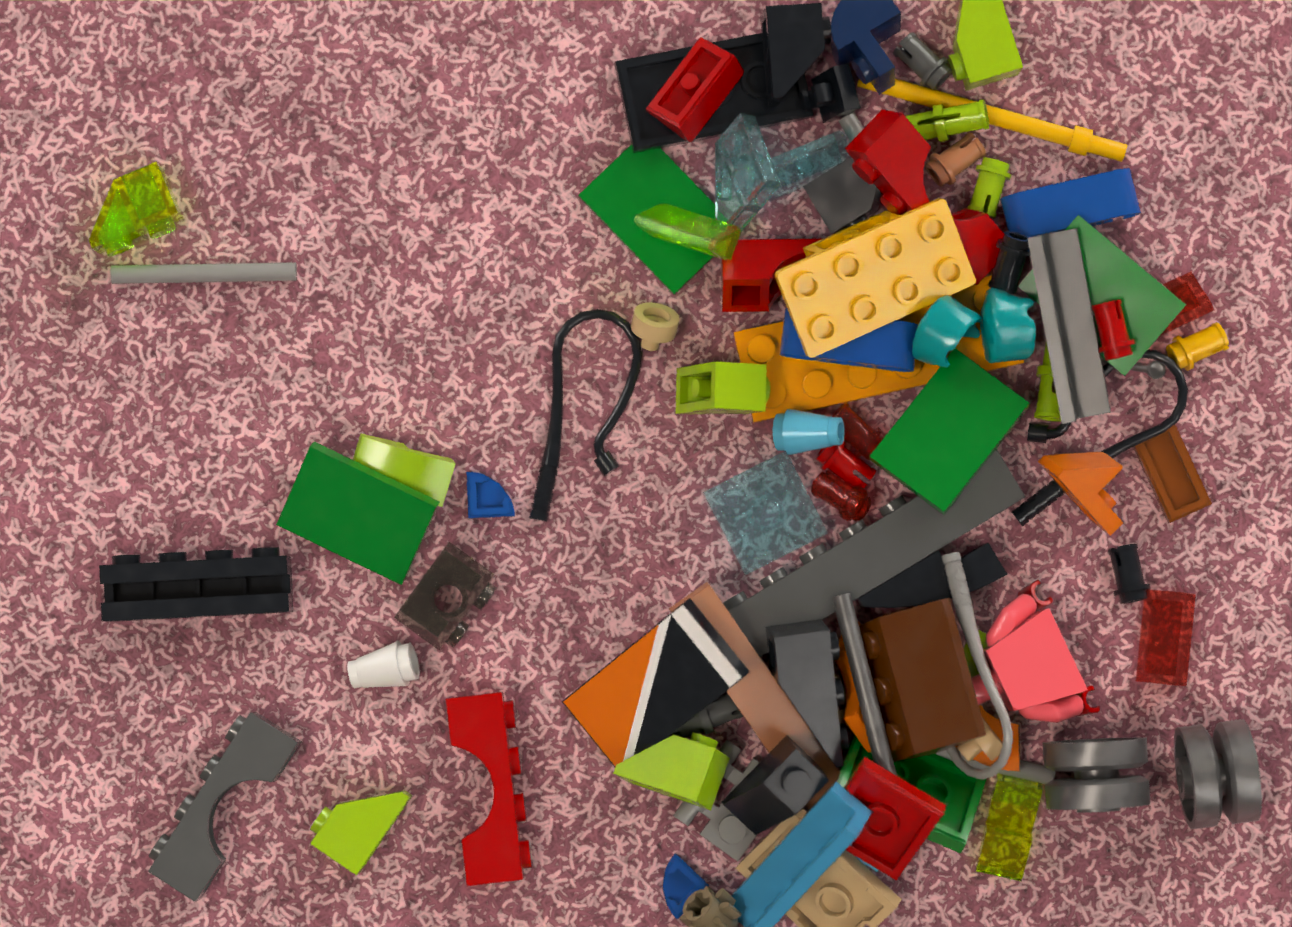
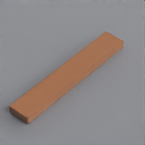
(758, 693)

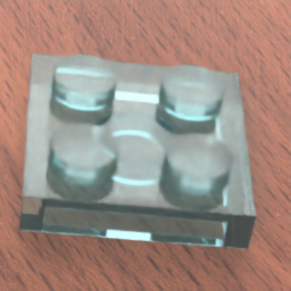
(765, 513)

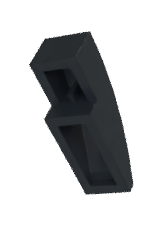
(928, 581)

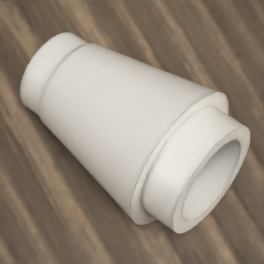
(385, 667)

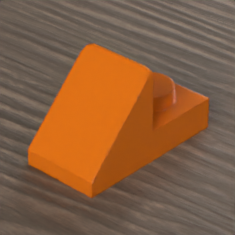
(1083, 480)

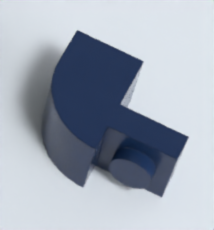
(856, 37)

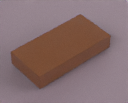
(1172, 475)

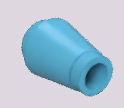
(806, 431)

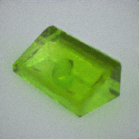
(690, 230)

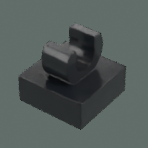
(832, 94)

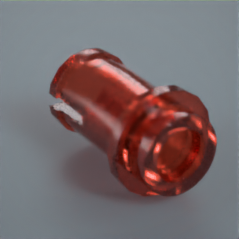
(858, 431)
(850, 501)

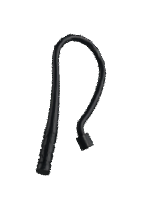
(1040, 432)
(551, 456)

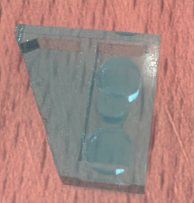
(742, 172)

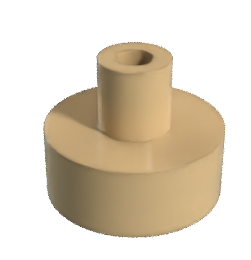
(654, 324)
(989, 744)

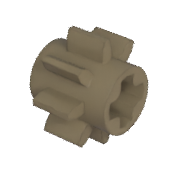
(710, 909)

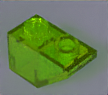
(134, 207)

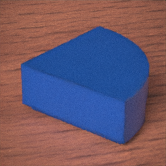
(487, 498)
(679, 884)

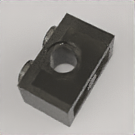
(421, 610)

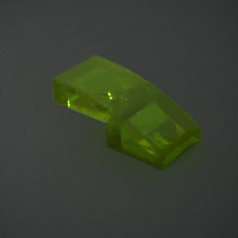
(1009, 827)

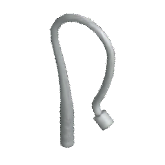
(966, 617)

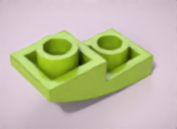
(413, 468)

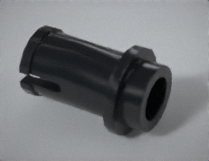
(1009, 262)
(1128, 574)

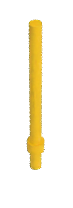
(1078, 140)

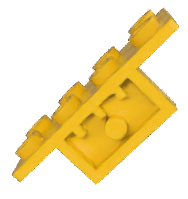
(873, 275)

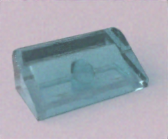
(808, 162)

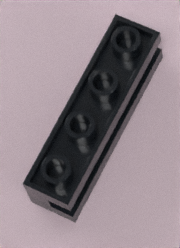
(196, 587)

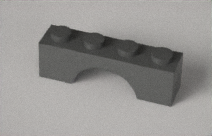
(191, 855)

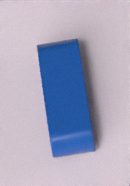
(1055, 206)
(880, 349)

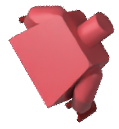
(1033, 663)

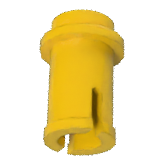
(1197, 346)

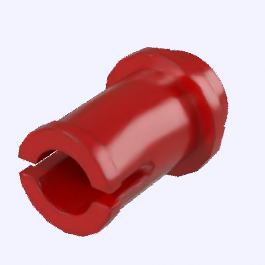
(1112, 330)
(843, 463)

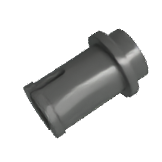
(923, 61)

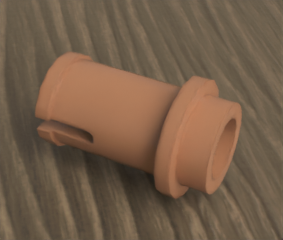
(955, 159)

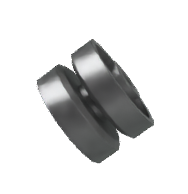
(1096, 774)
(1217, 774)

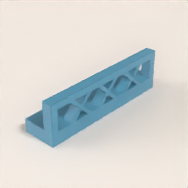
(800, 858)

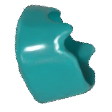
(1006, 327)
(942, 330)

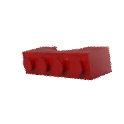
(894, 159)
(749, 276)
(494, 849)

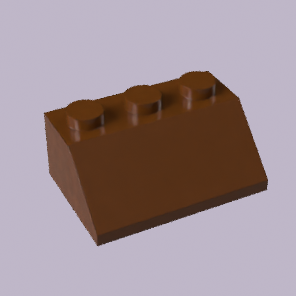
(922, 680)

